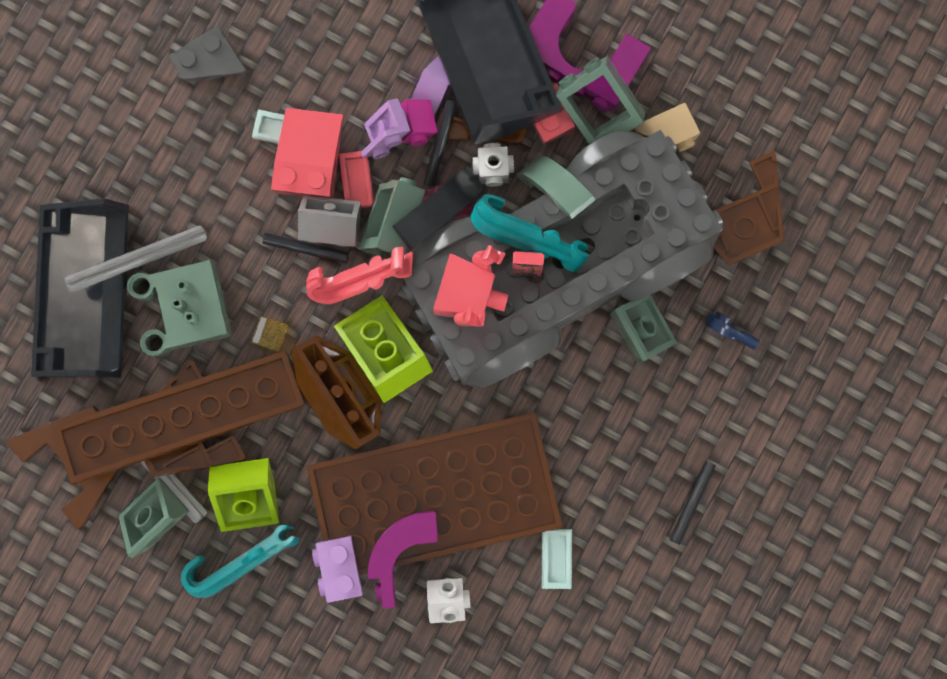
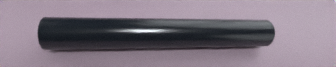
(440, 142)
(305, 248)
(692, 502)

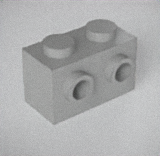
(329, 220)

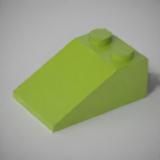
(383, 348)

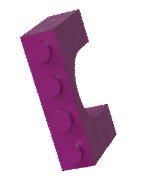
(546, 32)

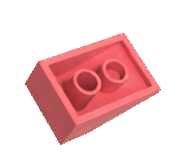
(307, 153)

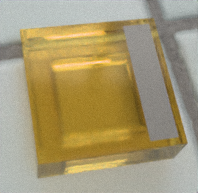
(270, 333)

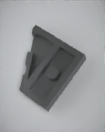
(207, 57)

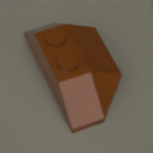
(337, 391)

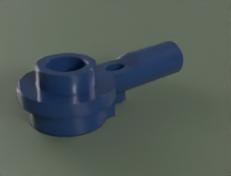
(721, 324)

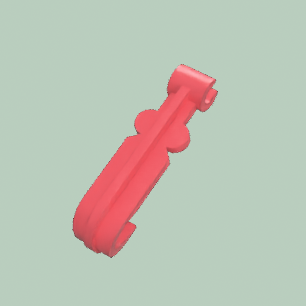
(358, 278)

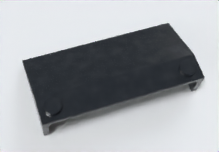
(491, 65)
(83, 329)

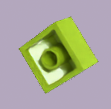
(243, 494)

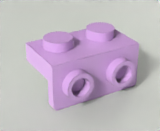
(385, 129)
(338, 569)

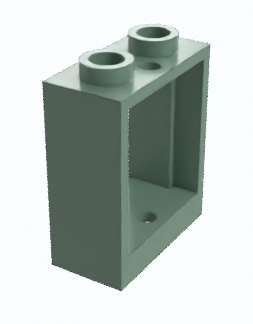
(592, 70)
(390, 205)

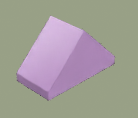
(433, 85)

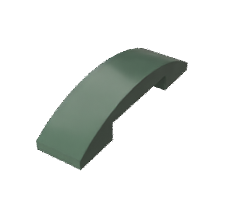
(557, 184)

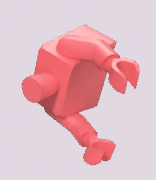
(468, 288)

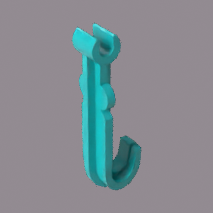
(524, 235)
(237, 567)

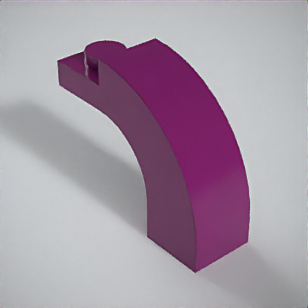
(407, 531)

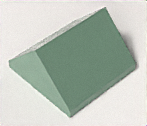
(643, 328)
(150, 517)

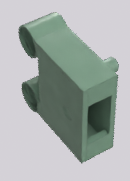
(189, 306)

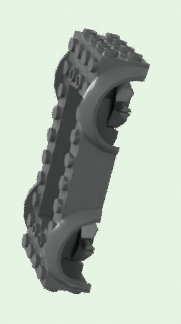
(646, 234)

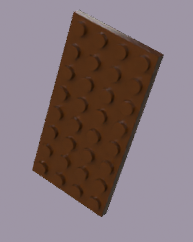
(480, 480)

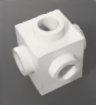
(493, 175)
(447, 600)

